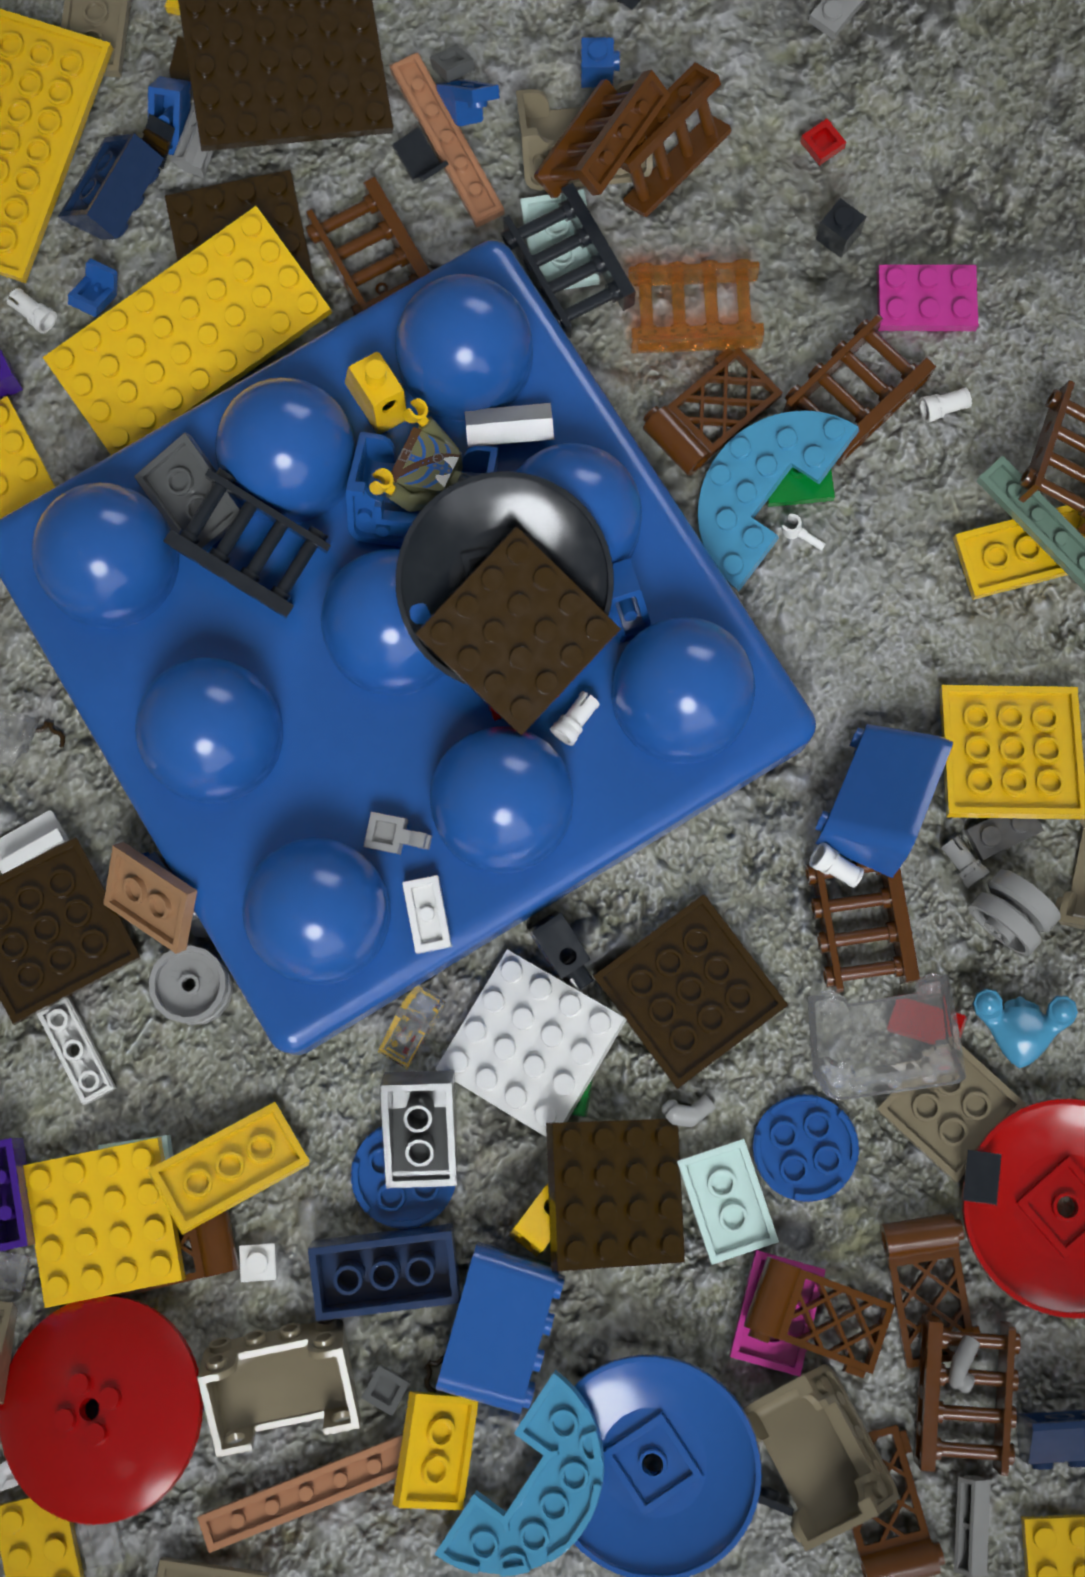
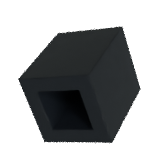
(840, 227)

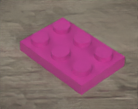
(927, 297)
(776, 1354)

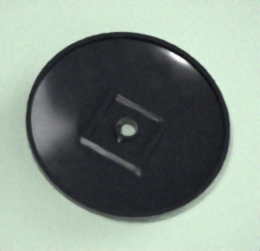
(470, 521)

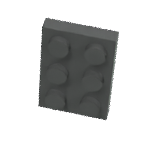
(178, 486)

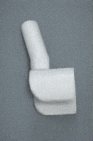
(801, 532)

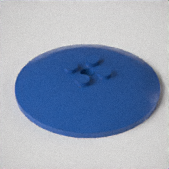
(710, 1474)

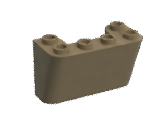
(277, 1382)

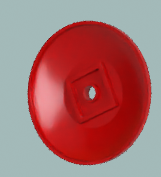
(1024, 1238)
(145, 1421)

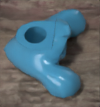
(1020, 1025)

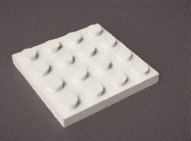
(531, 1043)

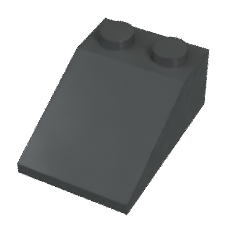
(419, 1128)

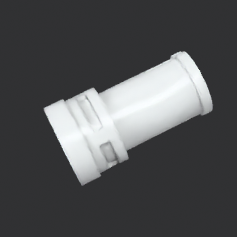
(37, 313)
(936, 405)
(570, 725)
(830, 862)

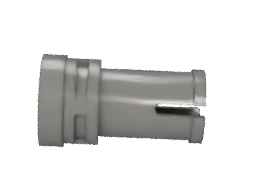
(970, 869)

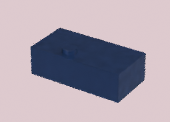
(384, 1272)

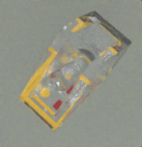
(411, 1025)

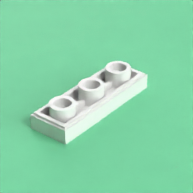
(86, 1069)

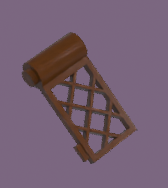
(680, 436)
(919, 1242)
(211, 1250)
(776, 1305)
(908, 1553)

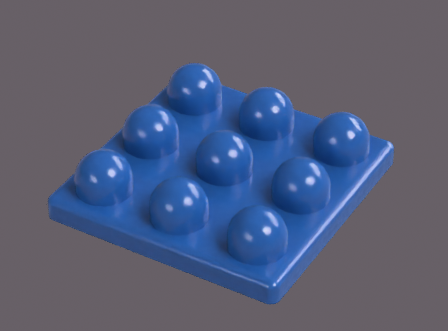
(277, 737)

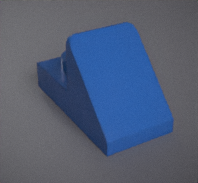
(466, 99)

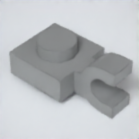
(390, 833)

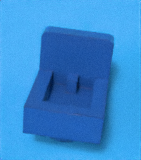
(95, 289)

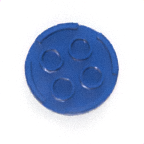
(805, 1148)
(392, 1206)

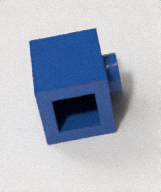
(598, 61)

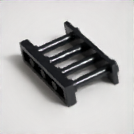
(586, 235)
(217, 559)

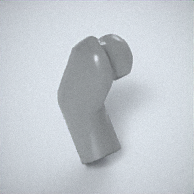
(687, 1115)
(961, 1363)

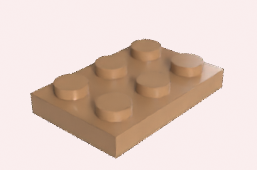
(150, 897)

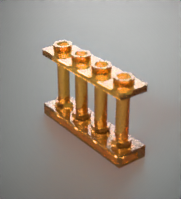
(680, 335)

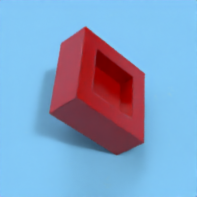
(823, 141)

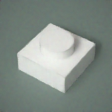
(258, 1262)

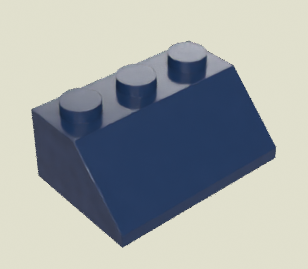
(112, 186)
(1052, 1438)

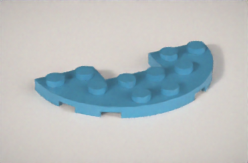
(750, 472)
(554, 1500)

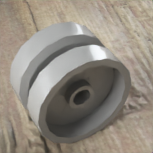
(1014, 912)
(211, 991)

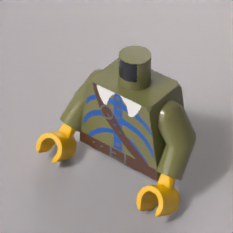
(424, 466)

